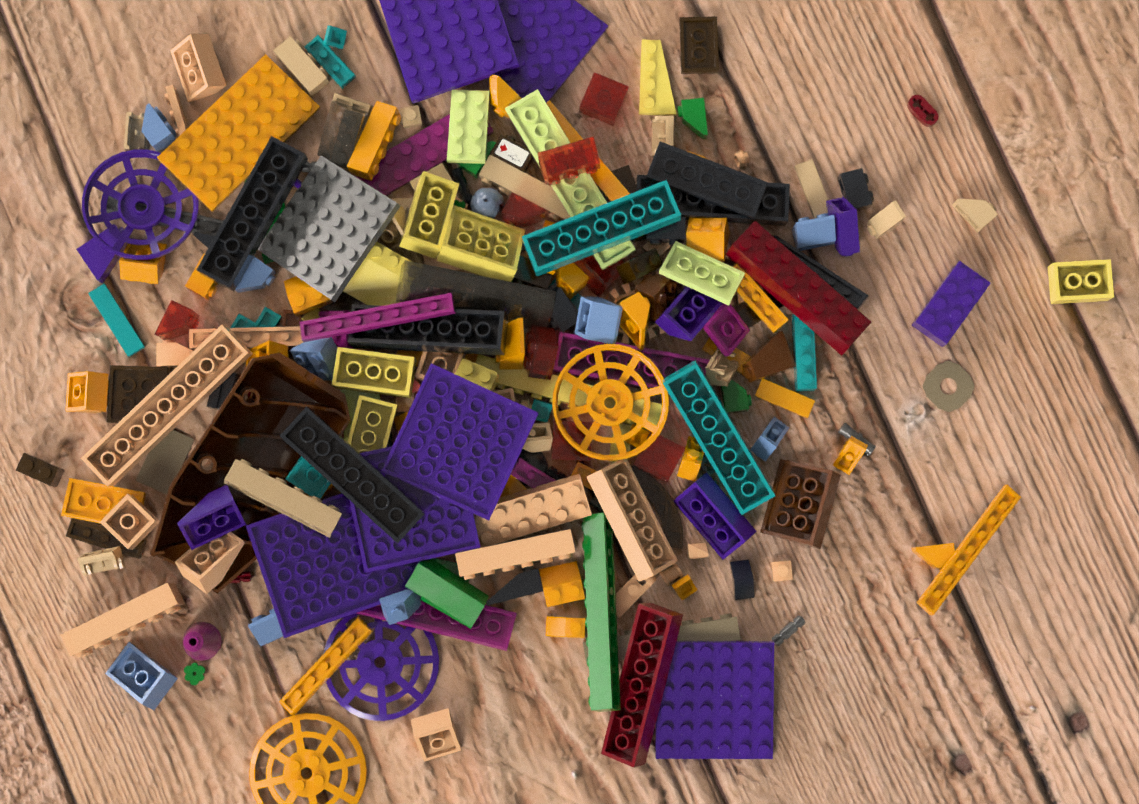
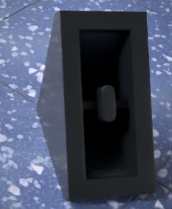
(742, 579)

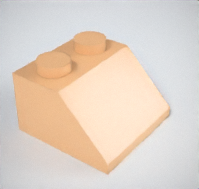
(435, 735)

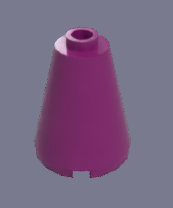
(202, 641)

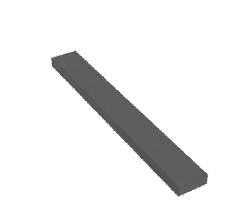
(203, 224)

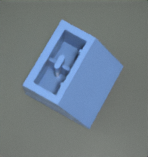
(156, 130)
(814, 232)
(598, 320)
(317, 357)
(265, 628)

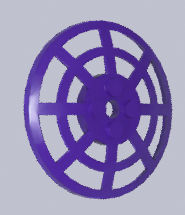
(130, 199)
(389, 673)

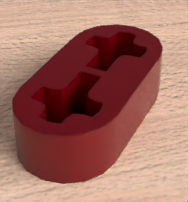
(926, 107)

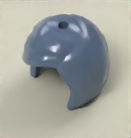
(487, 208)

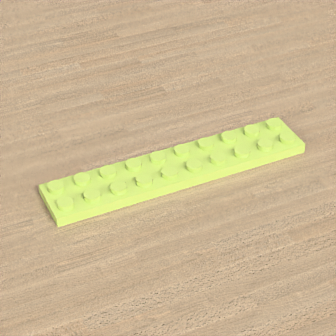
(543, 132)

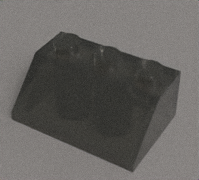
(341, 133)

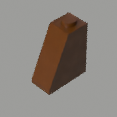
(769, 360)

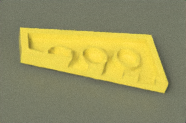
(655, 86)

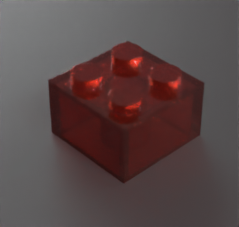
(604, 99)
(540, 352)
(562, 449)
(659, 458)

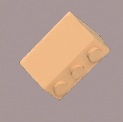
(198, 67)

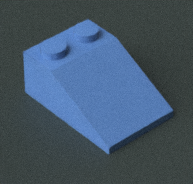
(141, 676)

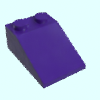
(211, 518)

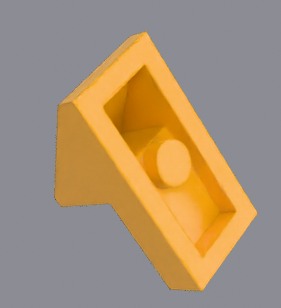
(850, 455)

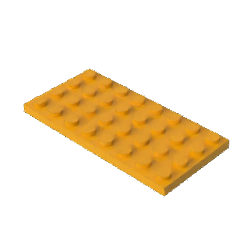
(232, 133)

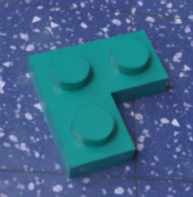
(266, 319)

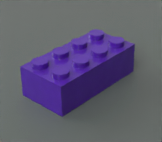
(951, 304)

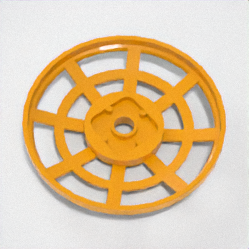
(623, 402)
(308, 758)

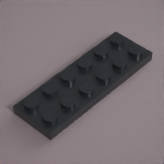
(707, 180)

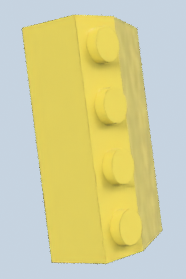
(481, 245)
(377, 277)

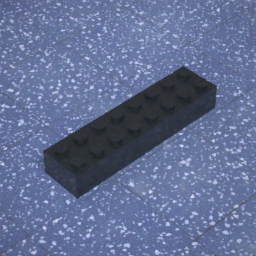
(771, 210)
(252, 214)
(454, 333)
(352, 474)

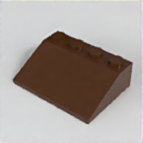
(800, 503)

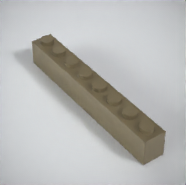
(707, 630)

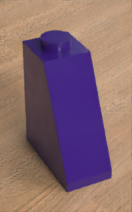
(845, 226)
(98, 258)

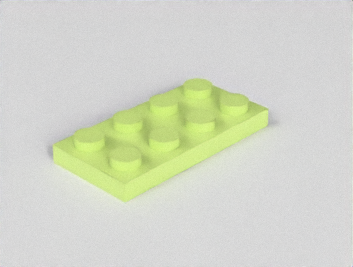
(468, 126)
(702, 273)

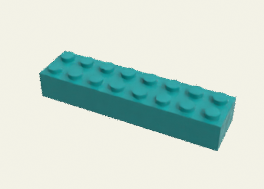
(601, 228)
(718, 437)

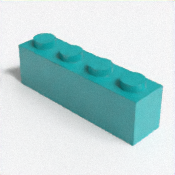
(803, 356)

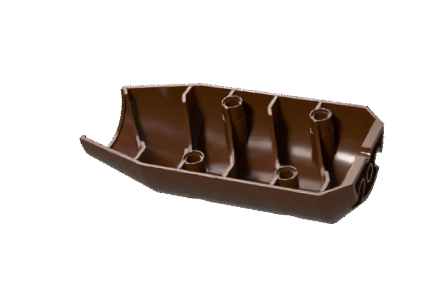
(252, 433)

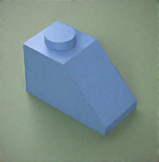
(256, 277)
(769, 439)
(400, 605)

